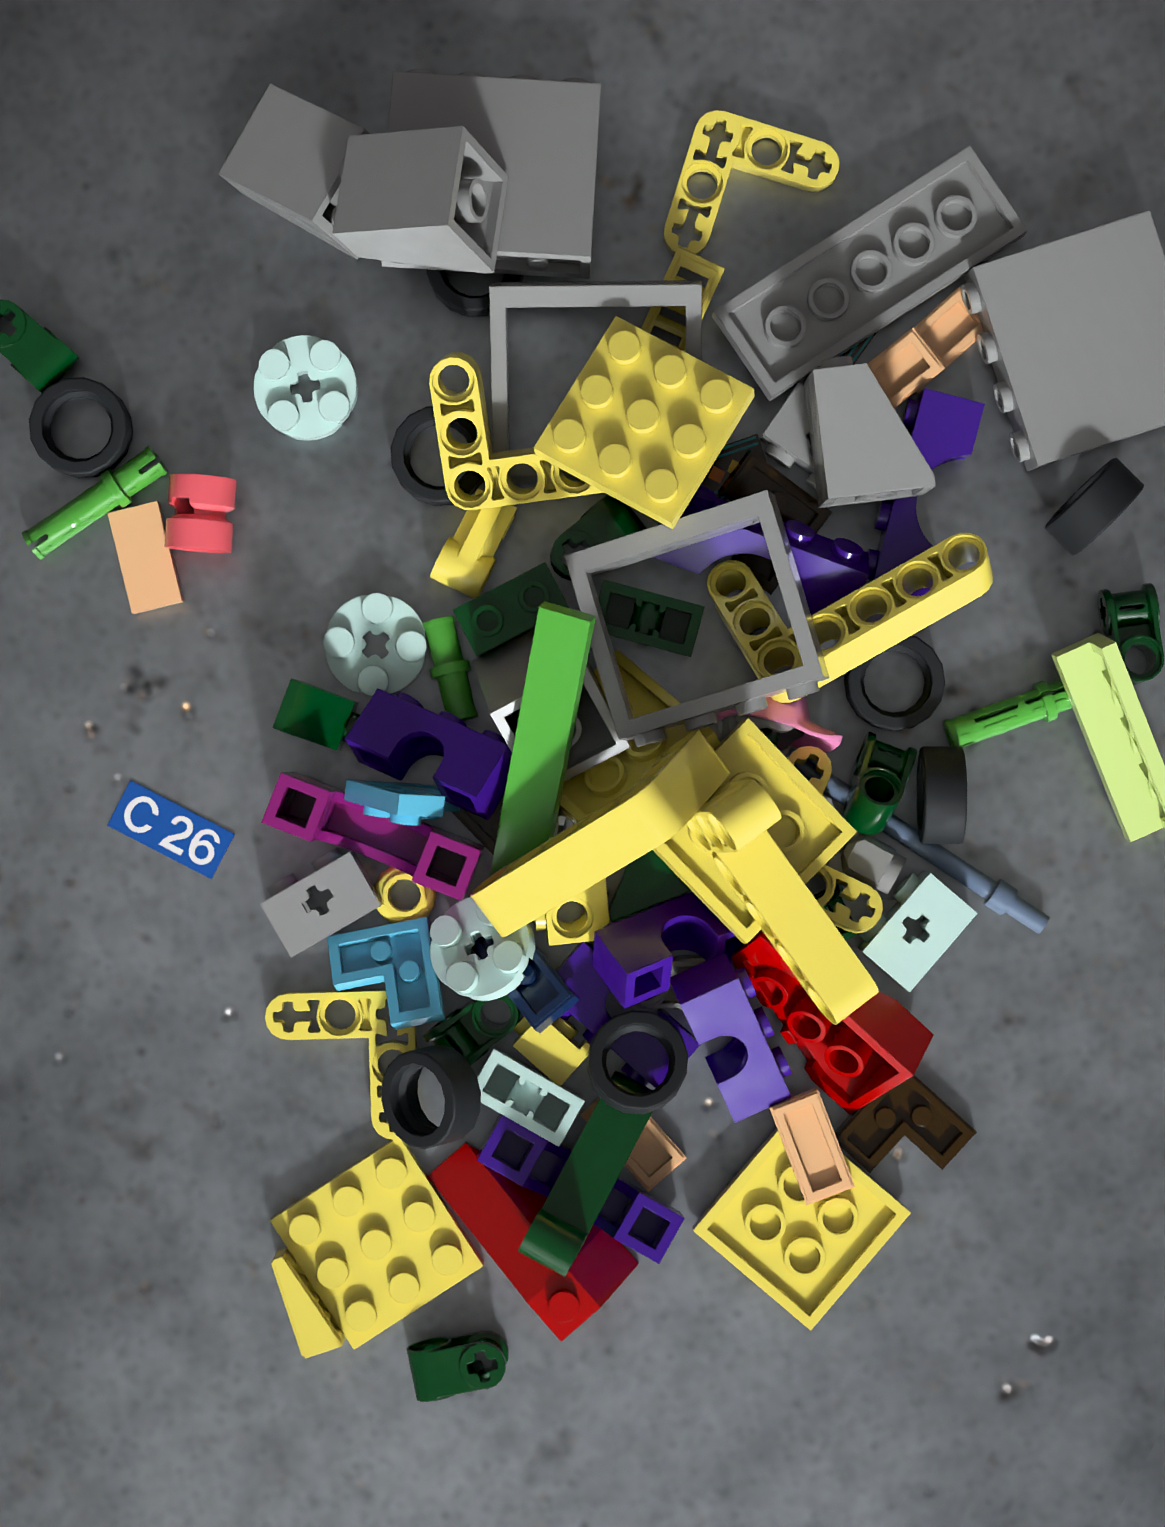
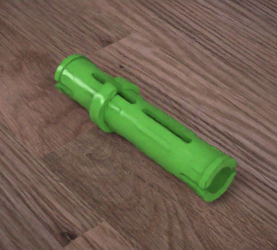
(95, 502)
(997, 718)

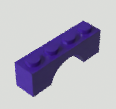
(944, 432)
(825, 566)
(536, 1163)

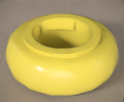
(389, 911)

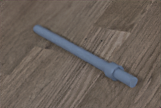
(998, 895)

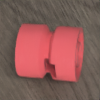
(200, 513)

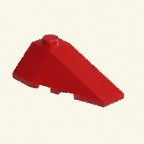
(849, 1060)
(499, 1218)

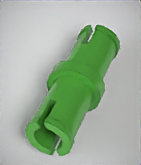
(450, 667)

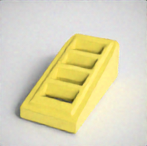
(695, 264)
(309, 1317)

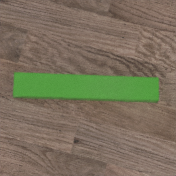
(543, 731)

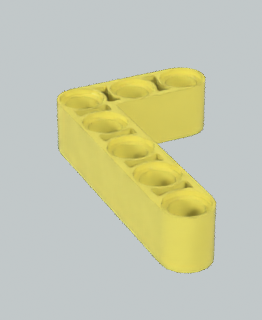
(479, 455)
(846, 617)
(606, 838)
(736, 839)

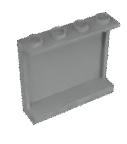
(540, 138)
(1075, 338)

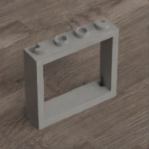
(574, 294)
(661, 539)

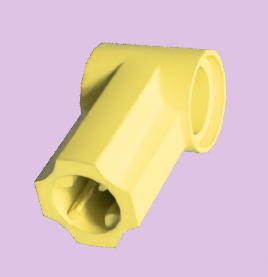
(470, 554)

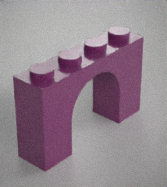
(423, 851)

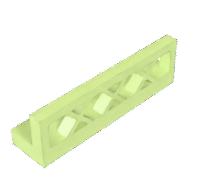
(1115, 732)

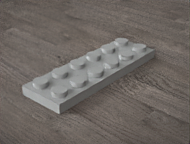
(869, 273)

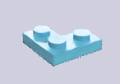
(398, 801)
(395, 956)

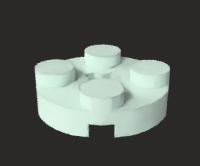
(281, 369)
(346, 643)
(465, 972)

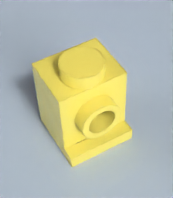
(553, 1049)

